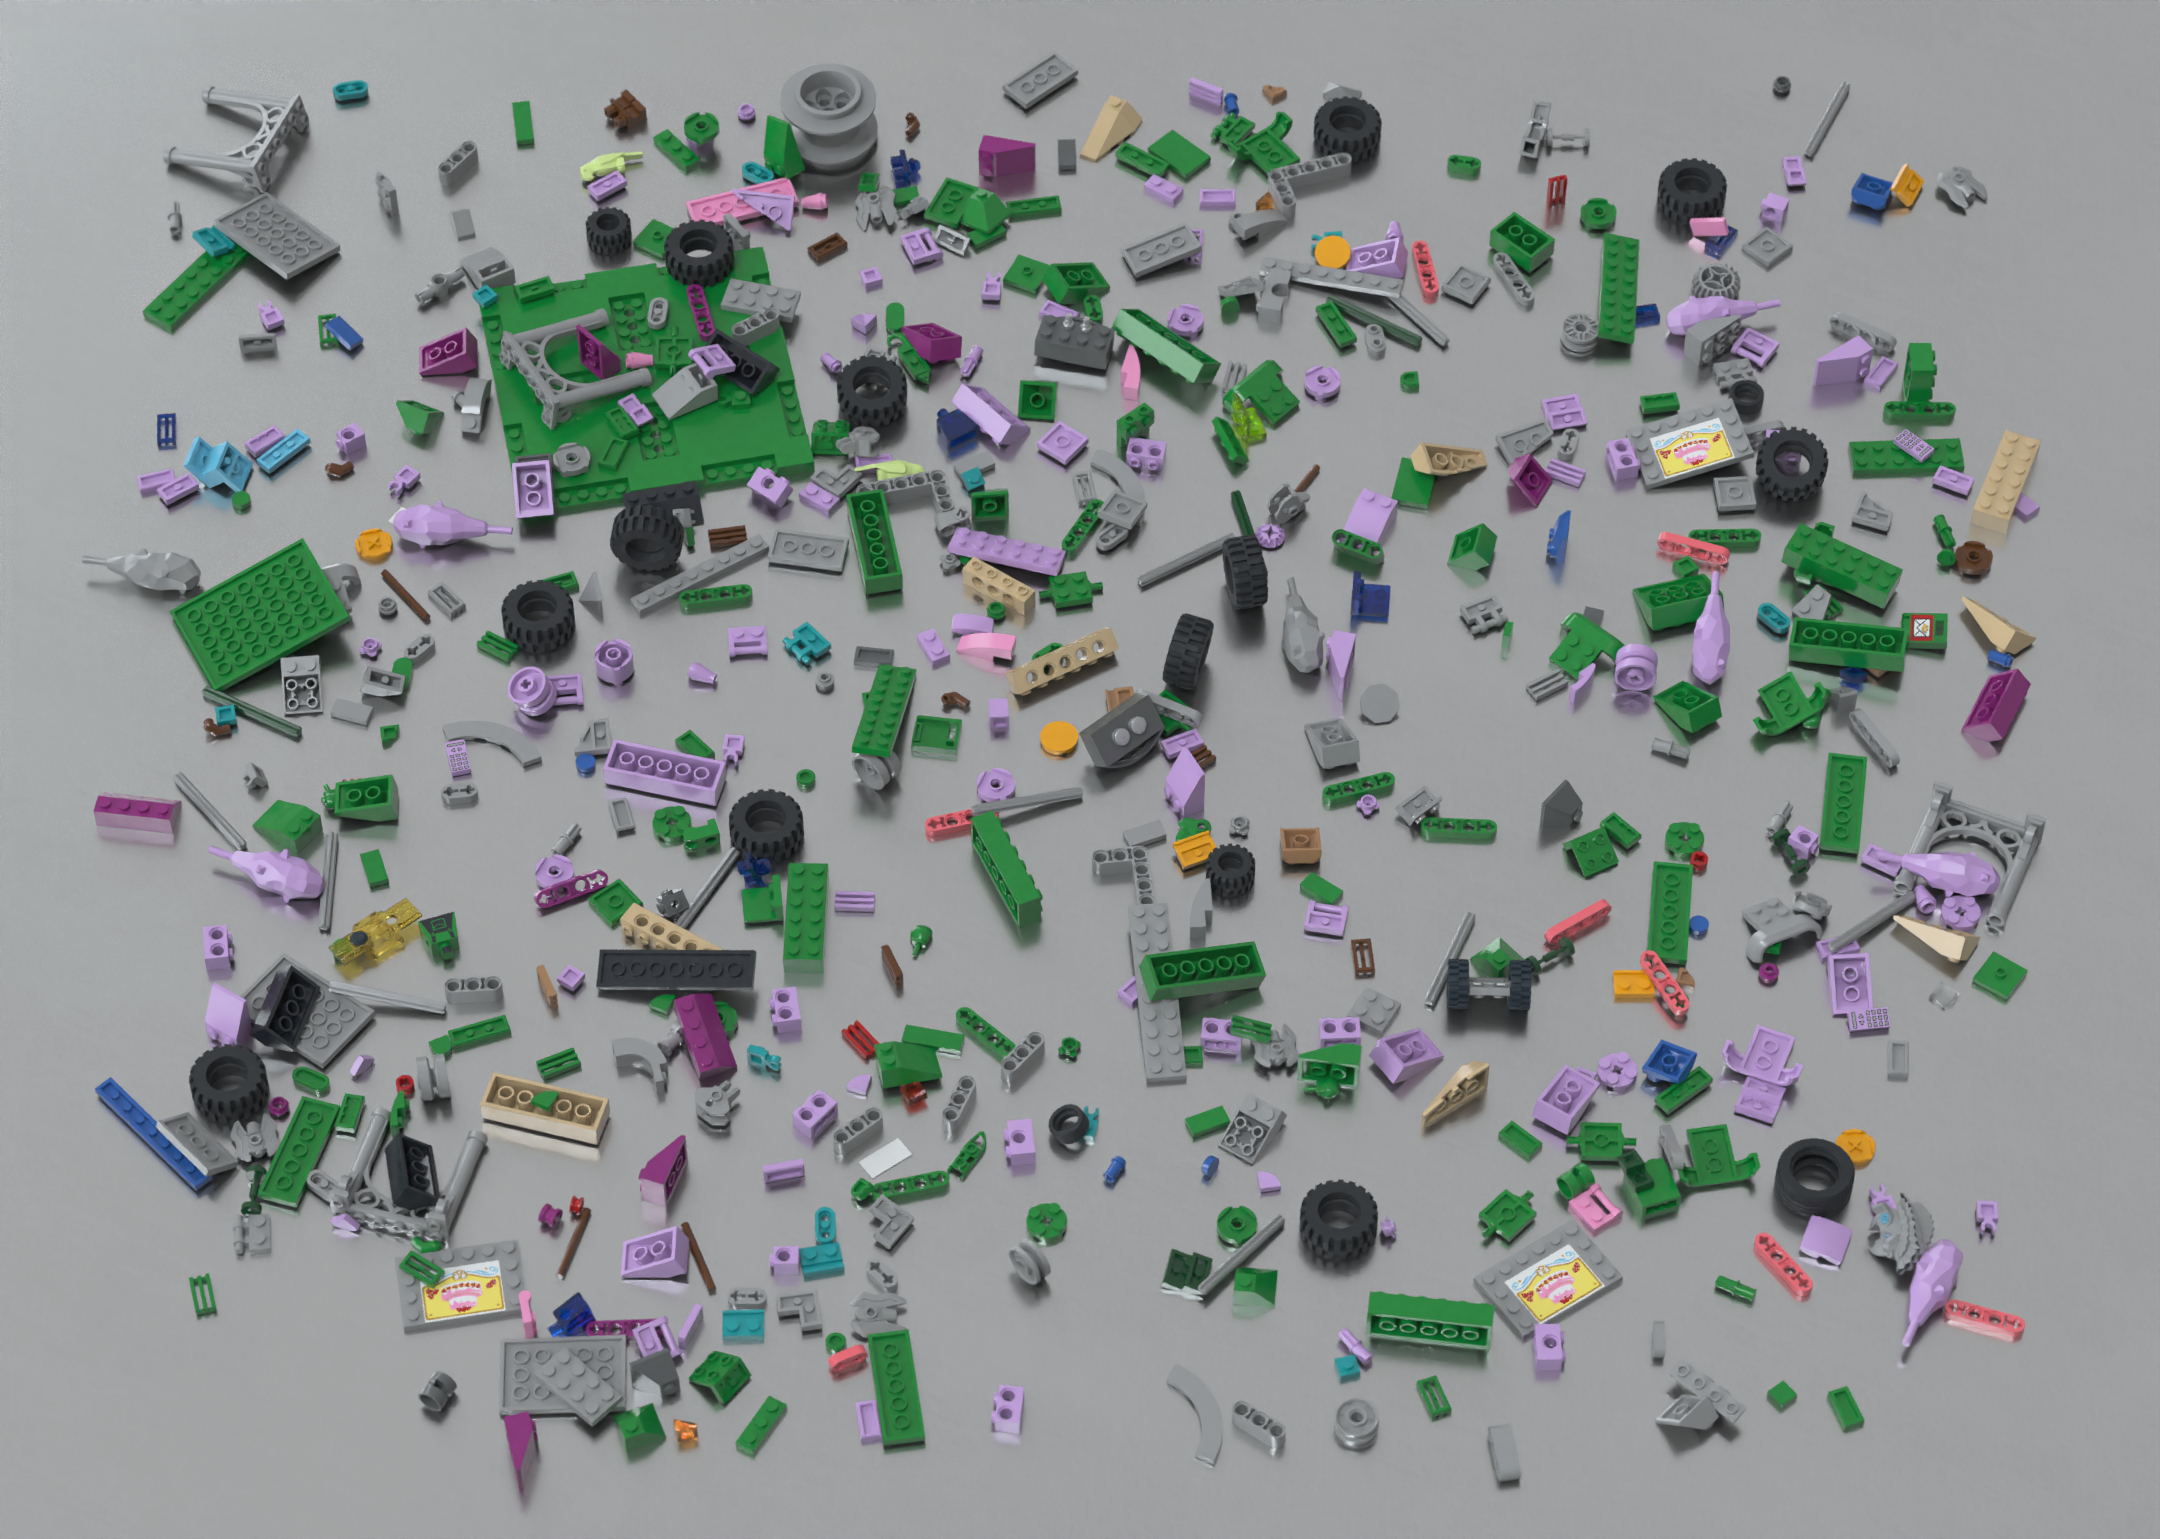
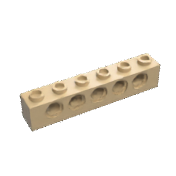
(1018, 676)
(659, 932)

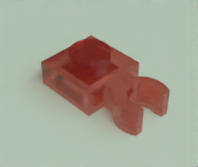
(913, 1092)

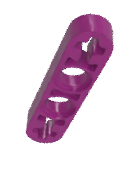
(700, 313)
(571, 890)
(625, 1325)

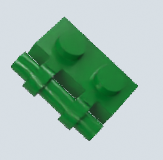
(1237, 130)

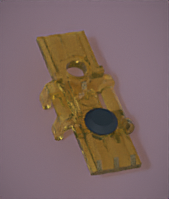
(373, 926)

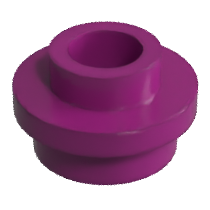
(1769, 976)
(278, 1102)

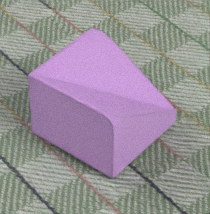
(864, 322)

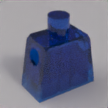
(955, 428)
(571, 1317)

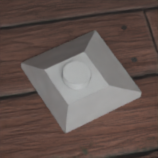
(1689, 1412)

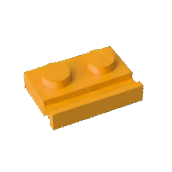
(1907, 185)
(1194, 849)
(1632, 984)

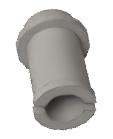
(458, 397)

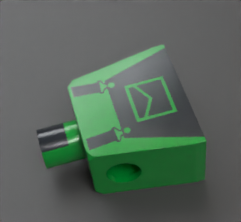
(440, 934)

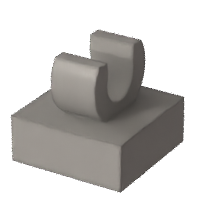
(684, 516)
(255, 776)

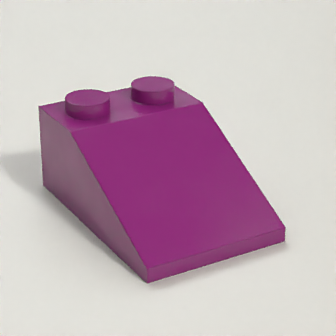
(1005, 156)
(934, 342)
(449, 354)
(596, 355)
(663, 1172)
(521, 1440)

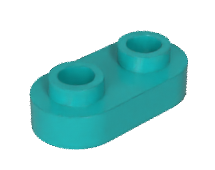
(350, 90)
(756, 173)
(1776, 618)
(825, 1228)

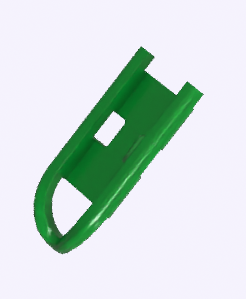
(970, 1150)

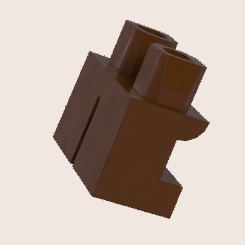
(627, 109)

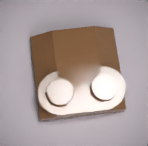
(1300, 845)

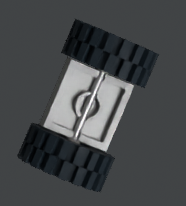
(1461, 985)

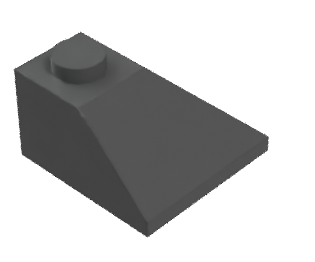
(1561, 807)
(655, 1374)

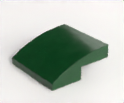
(1186, 1271)

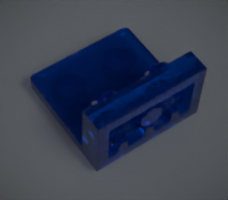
(1369, 598)

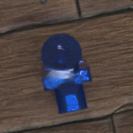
(907, 167)
(753, 870)

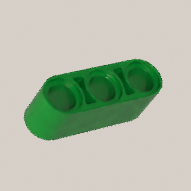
(1352, 540)

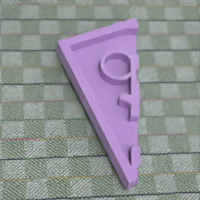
(775, 206)

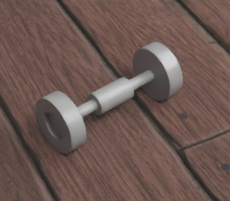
(1567, 137)

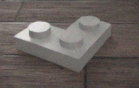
(836, 484)
(895, 1221)
(802, 1303)

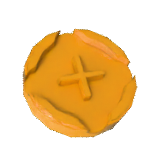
(1333, 252)
(374, 544)
(1059, 738)
(1857, 1145)

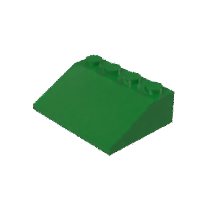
(1674, 601)

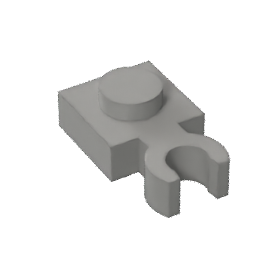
(916, 205)

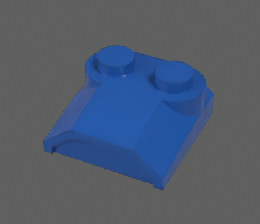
(1871, 191)
(1559, 537)
(1669, 1063)

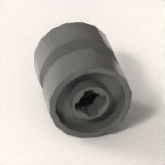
(439, 1389)

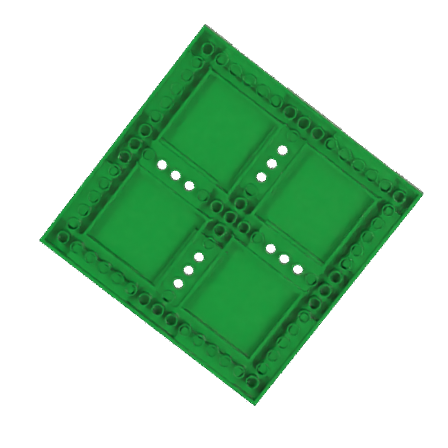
(701, 445)

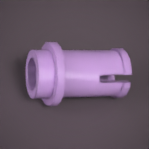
(834, 365)

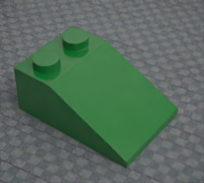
(781, 149)
(1074, 281)
(1689, 706)
(367, 798)
(290, 825)
(1335, 1061)
(905, 1063)

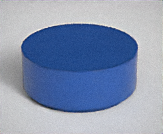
(585, 763)
(1698, 925)
(1210, 1165)

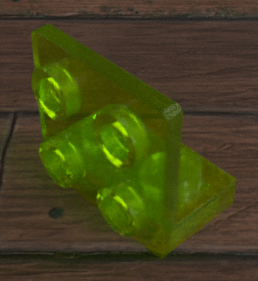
(1247, 420)

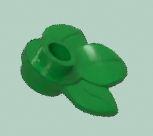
(1190, 827)

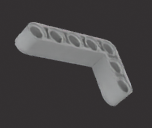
(1302, 174)
(915, 486)
(1127, 860)

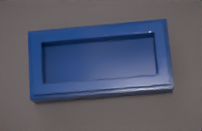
(344, 332)

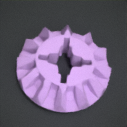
(1276, 539)

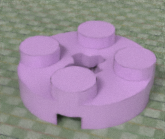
(1189, 328)
(1322, 390)
(997, 775)
(556, 862)
(1964, 904)
(1621, 1062)

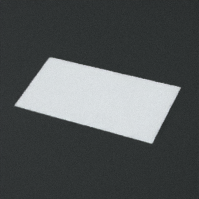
(885, 1158)

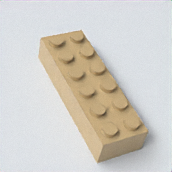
(2005, 482)
(572, 1116)

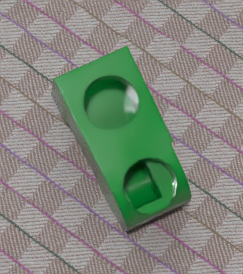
(701, 836)

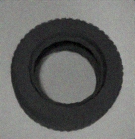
(1821, 1154)

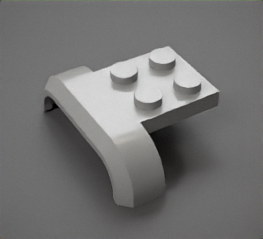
(336, 574)
(1774, 924)

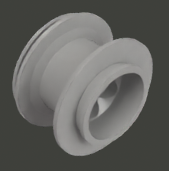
(830, 114)

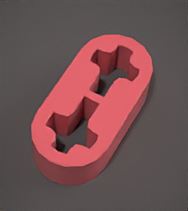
(847, 1358)

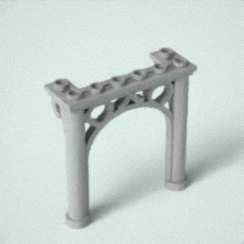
(252, 167)
(559, 402)
(1982, 826)
(436, 1222)

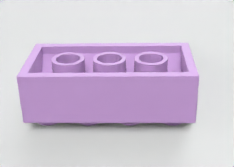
(989, 414)

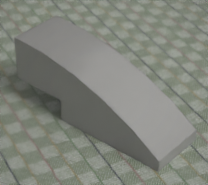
(1259, 223)
(1201, 911)

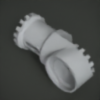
(672, 1040)

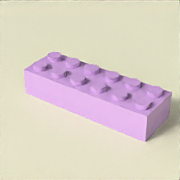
(664, 772)

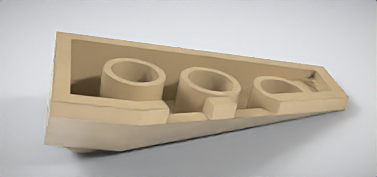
(1113, 124)
(1446, 459)
(1998, 630)
(1954, 944)
(1464, 1085)

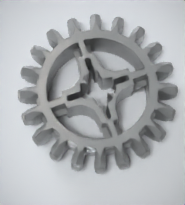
(1716, 281)

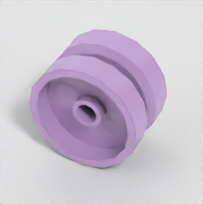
(1636, 667)
(532, 691)

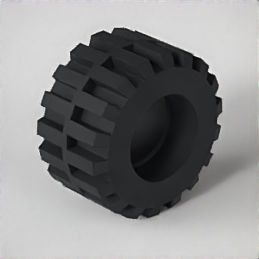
(608, 230)
(1230, 882)

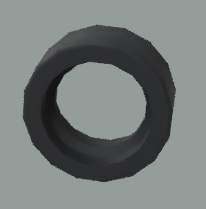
(1751, 387)
(1076, 1132)

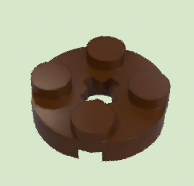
(1970, 566)

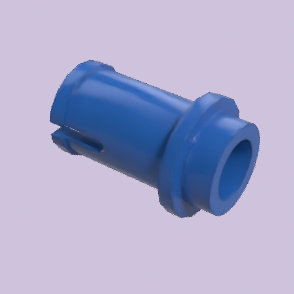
(1231, 101)
(2000, 658)
(1117, 1164)

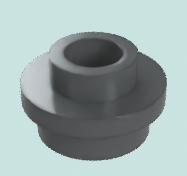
(1782, 84)

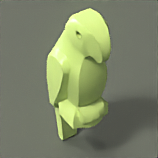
(607, 164)
(892, 469)

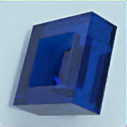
(1853, 675)

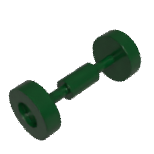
(1801, 866)
(1565, 946)
(253, 1173)

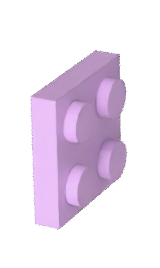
(1062, 442)

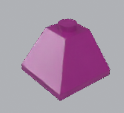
(1530, 477)

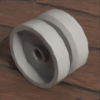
(876, 770)
(432, 1077)

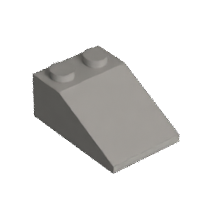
(1333, 743)

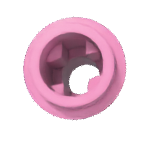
(817, 202)
(638, 360)

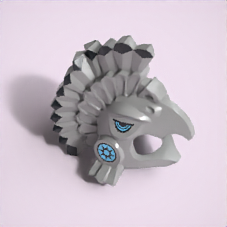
(1904, 1232)

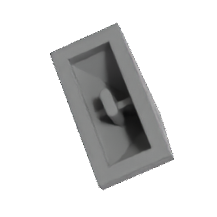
(1335, 90)
(952, 239)
(257, 341)
(591, 595)

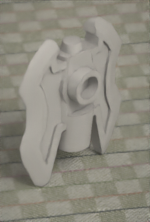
(1961, 186)
(875, 205)
(1278, 1049)
(256, 1140)
(876, 1313)

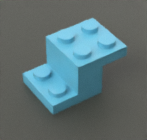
(218, 464)

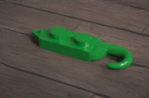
(910, 358)

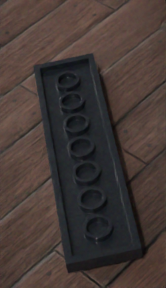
(676, 969)

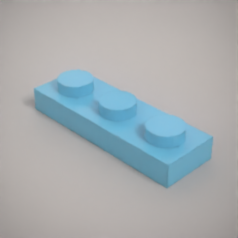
(283, 451)

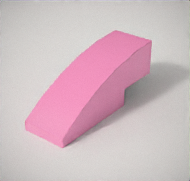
(1131, 375)
(987, 645)

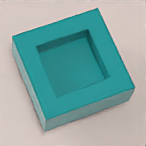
(485, 296)
(972, 479)
(225, 715)
(1347, 1367)

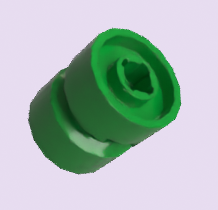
(1574, 1182)

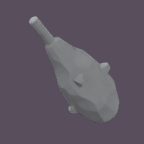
(153, 570)
(1301, 633)

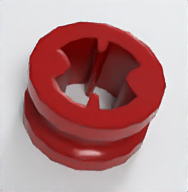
(1700, 856)
(404, 1079)
(576, 1205)

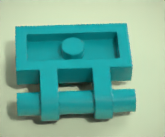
(810, 639)

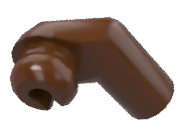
(913, 124)
(339, 470)
(955, 698)
(214, 729)

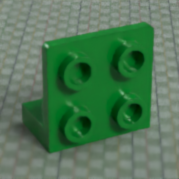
(826, 434)
(1593, 851)
(763, 903)
(722, 1374)

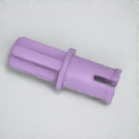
(971, 361)
(1355, 1346)

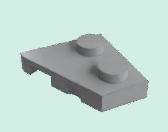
(1241, 286)
(1872, 513)
(1814, 604)
(595, 739)

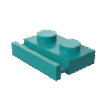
(213, 241)
(821, 1259)
(743, 1325)

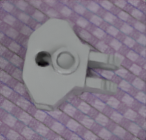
(860, 442)
(1287, 503)
(716, 1103)

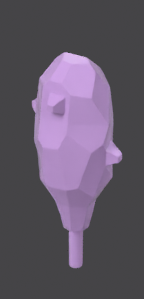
(1709, 308)
(441, 525)
(1711, 638)
(1950, 871)
(277, 872)
(1932, 1283)

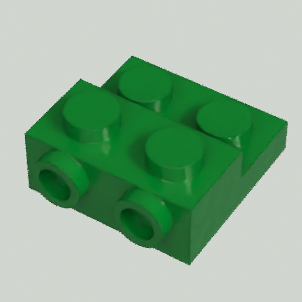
(1134, 424)

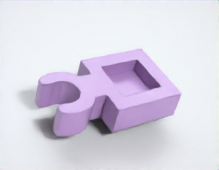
(991, 288)
(270, 316)
(404, 478)
(733, 747)
(1878, 1197)
(1987, 1214)

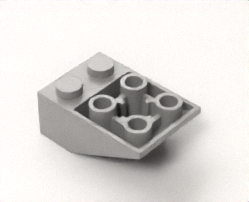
(489, 268)
(1711, 338)
(685, 392)
(302, 684)
(1252, 1128)

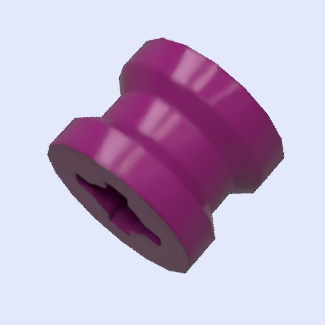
(550, 1215)

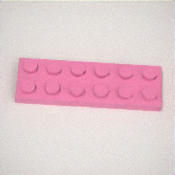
(716, 206)

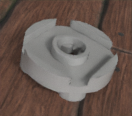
(571, 468)
(1812, 904)

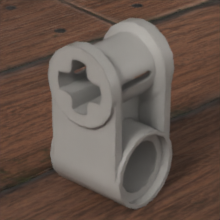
(949, 521)

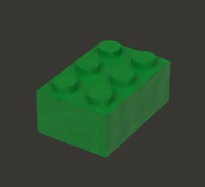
(1522, 242)
(1919, 372)

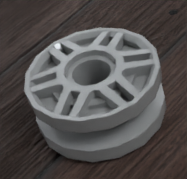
(1580, 332)
(1029, 1261)
(1353, 1432)

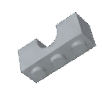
(1271, 305)

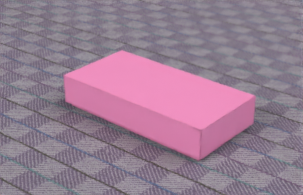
(1709, 226)

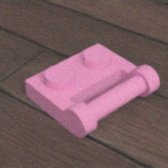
(1591, 1213)
(528, 1315)

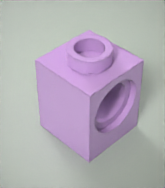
(1774, 207)
(350, 439)
(998, 713)
(1803, 842)
(788, 1253)

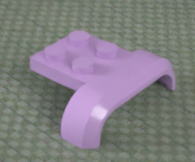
(1764, 1057)

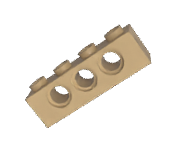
(999, 586)

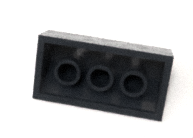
(751, 369)
(669, 498)
(285, 1009)
(411, 1173)

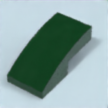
(1635, 1171)

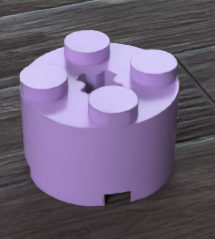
(614, 661)

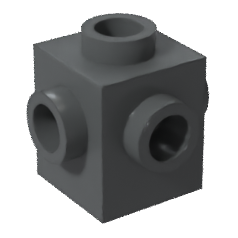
(672, 902)

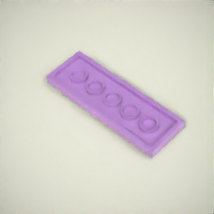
(1007, 551)

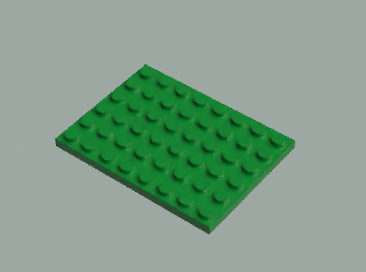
(260, 615)

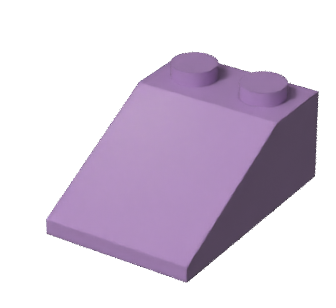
(1380, 258)
(1844, 363)
(533, 489)
(1371, 516)
(1341, 659)
(1186, 784)
(1849, 982)
(227, 1017)
(1405, 1054)
(1565, 1099)
(656, 1255)

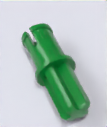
(1944, 531)
(1735, 1288)

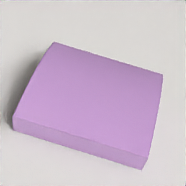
(1564, 412)
(1760, 1099)
(1825, 1239)

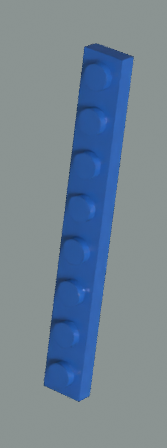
(146, 1128)

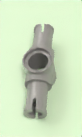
(439, 285)

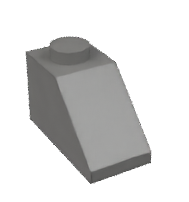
(381, 682)

